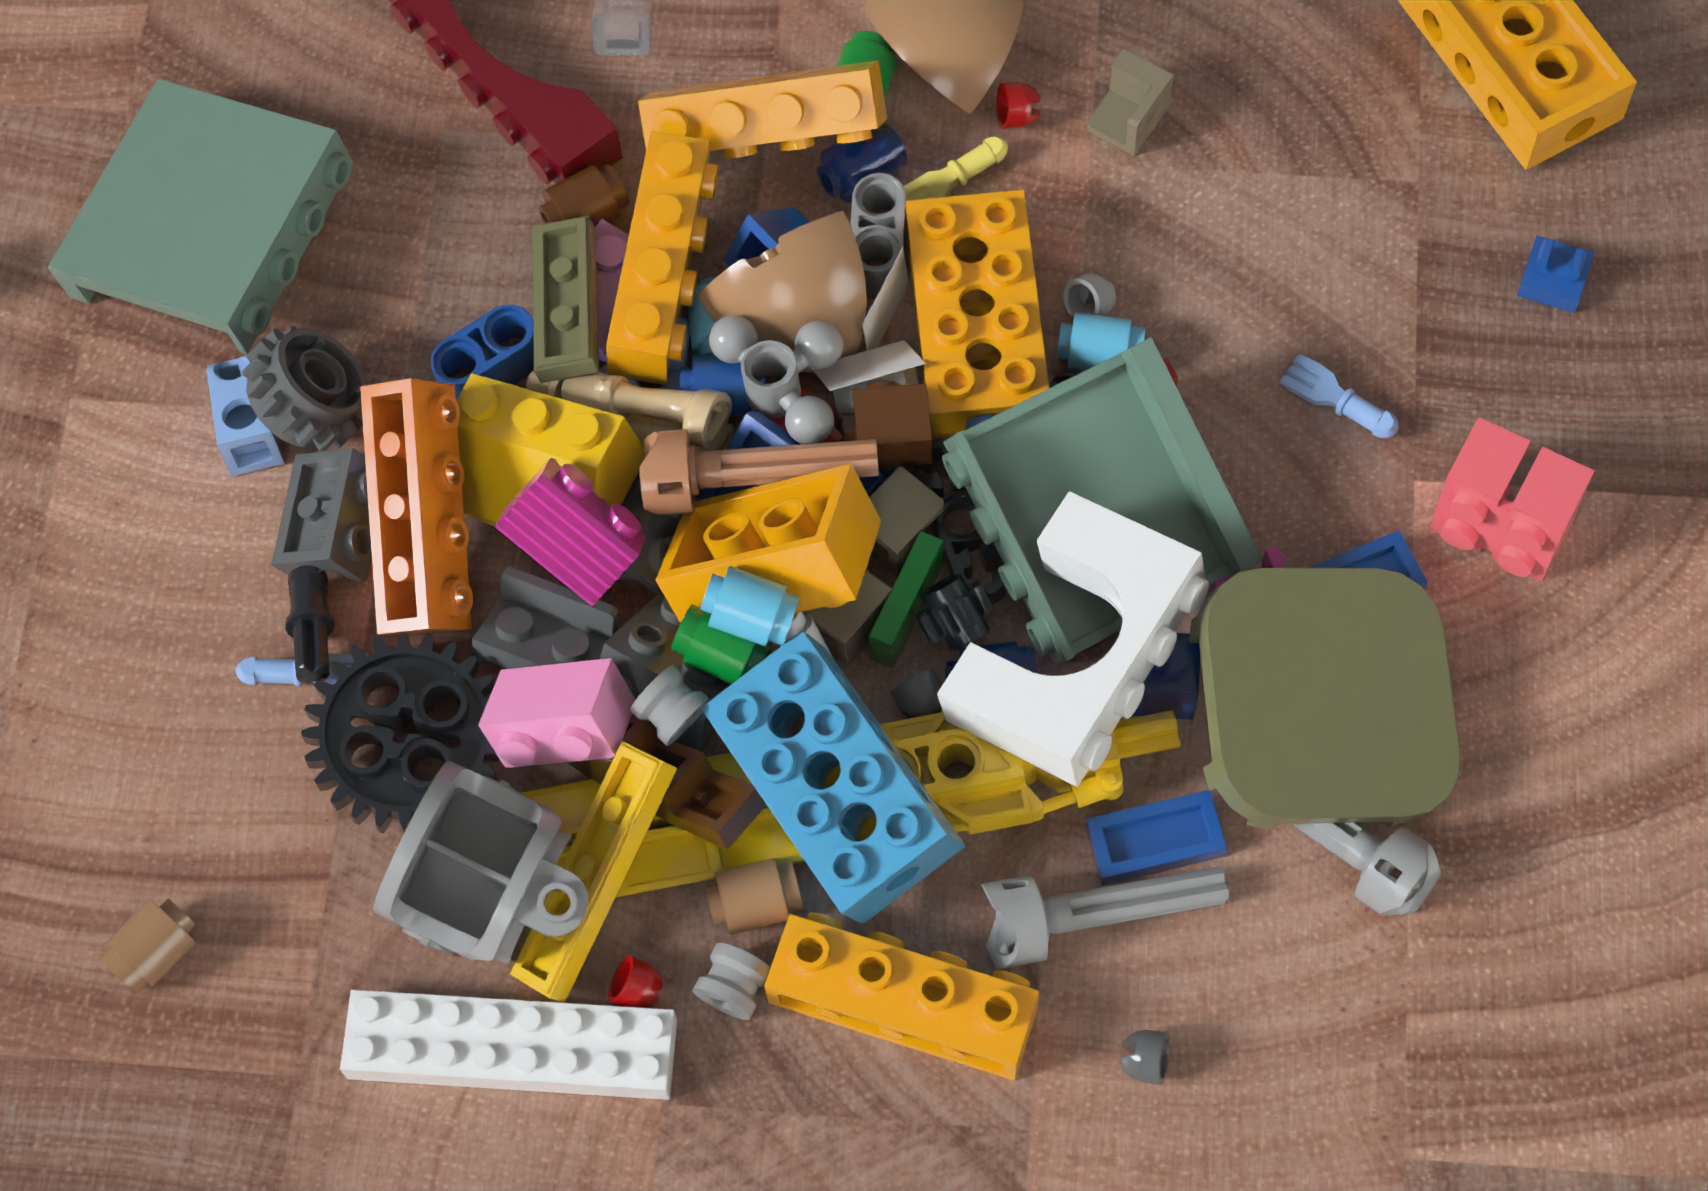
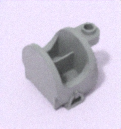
(478, 869)

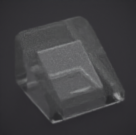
(622, 27)

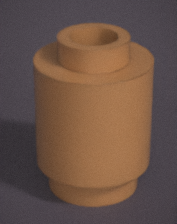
(754, 895)
(148, 945)

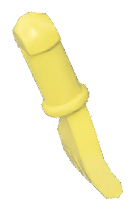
(941, 182)

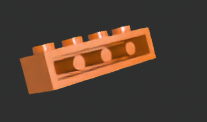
(416, 507)

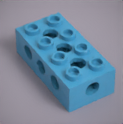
(791, 772)

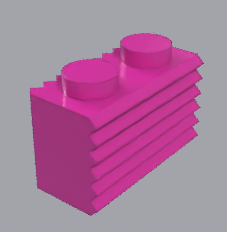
(572, 530)

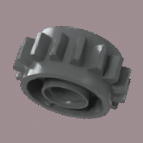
(305, 387)

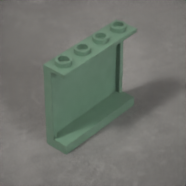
(204, 211)
(1116, 441)

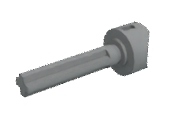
(1377, 862)
(1027, 920)

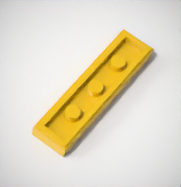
(601, 860)

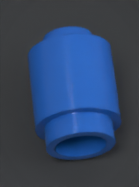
(713, 373)

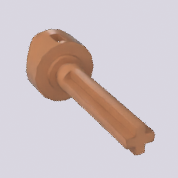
(675, 471)

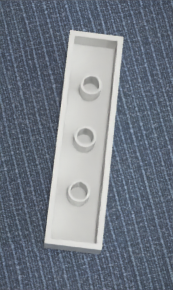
(509, 1044)

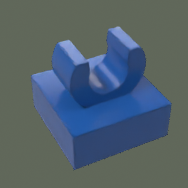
(1555, 274)

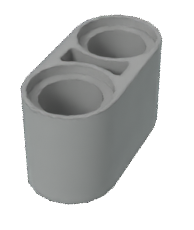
(878, 234)

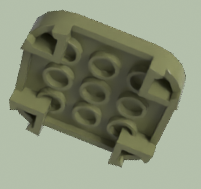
(1326, 696)

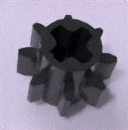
(955, 612)

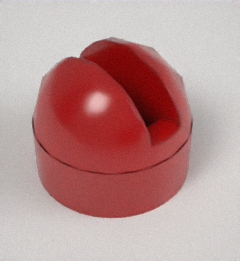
(1014, 105)
(635, 984)

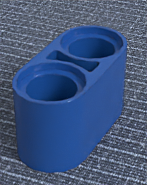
(480, 348)

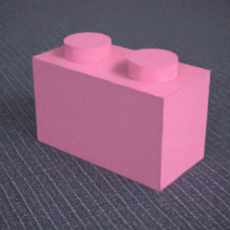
(557, 713)

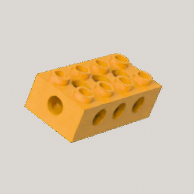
(1529, 69)
(975, 306)

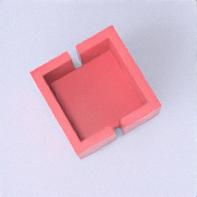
(1477, 509)

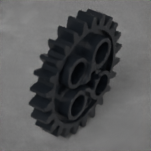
(421, 680)

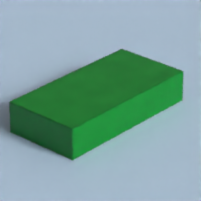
(904, 600)

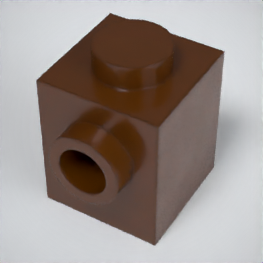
(896, 419)

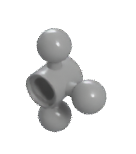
(816, 346)

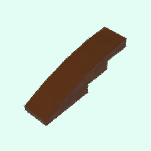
(698, 796)

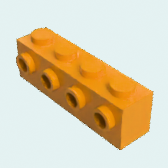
(772, 109)
(659, 257)
(903, 994)

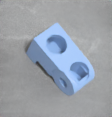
(239, 432)

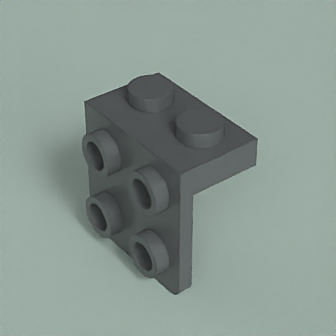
(644, 650)

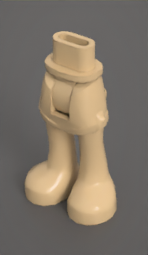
(699, 411)

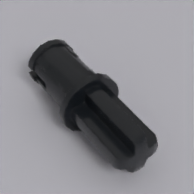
(309, 623)

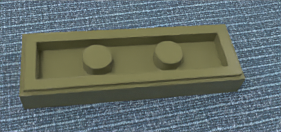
(565, 299)

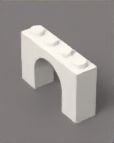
(1068, 719)

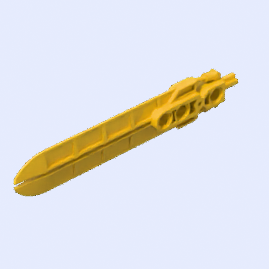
(983, 801)

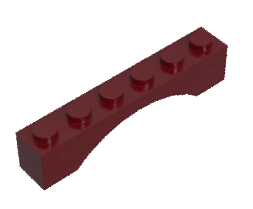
(551, 122)

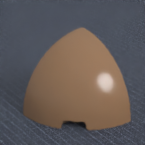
(950, 42)
(802, 279)

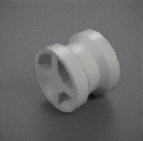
(669, 705)
(732, 981)

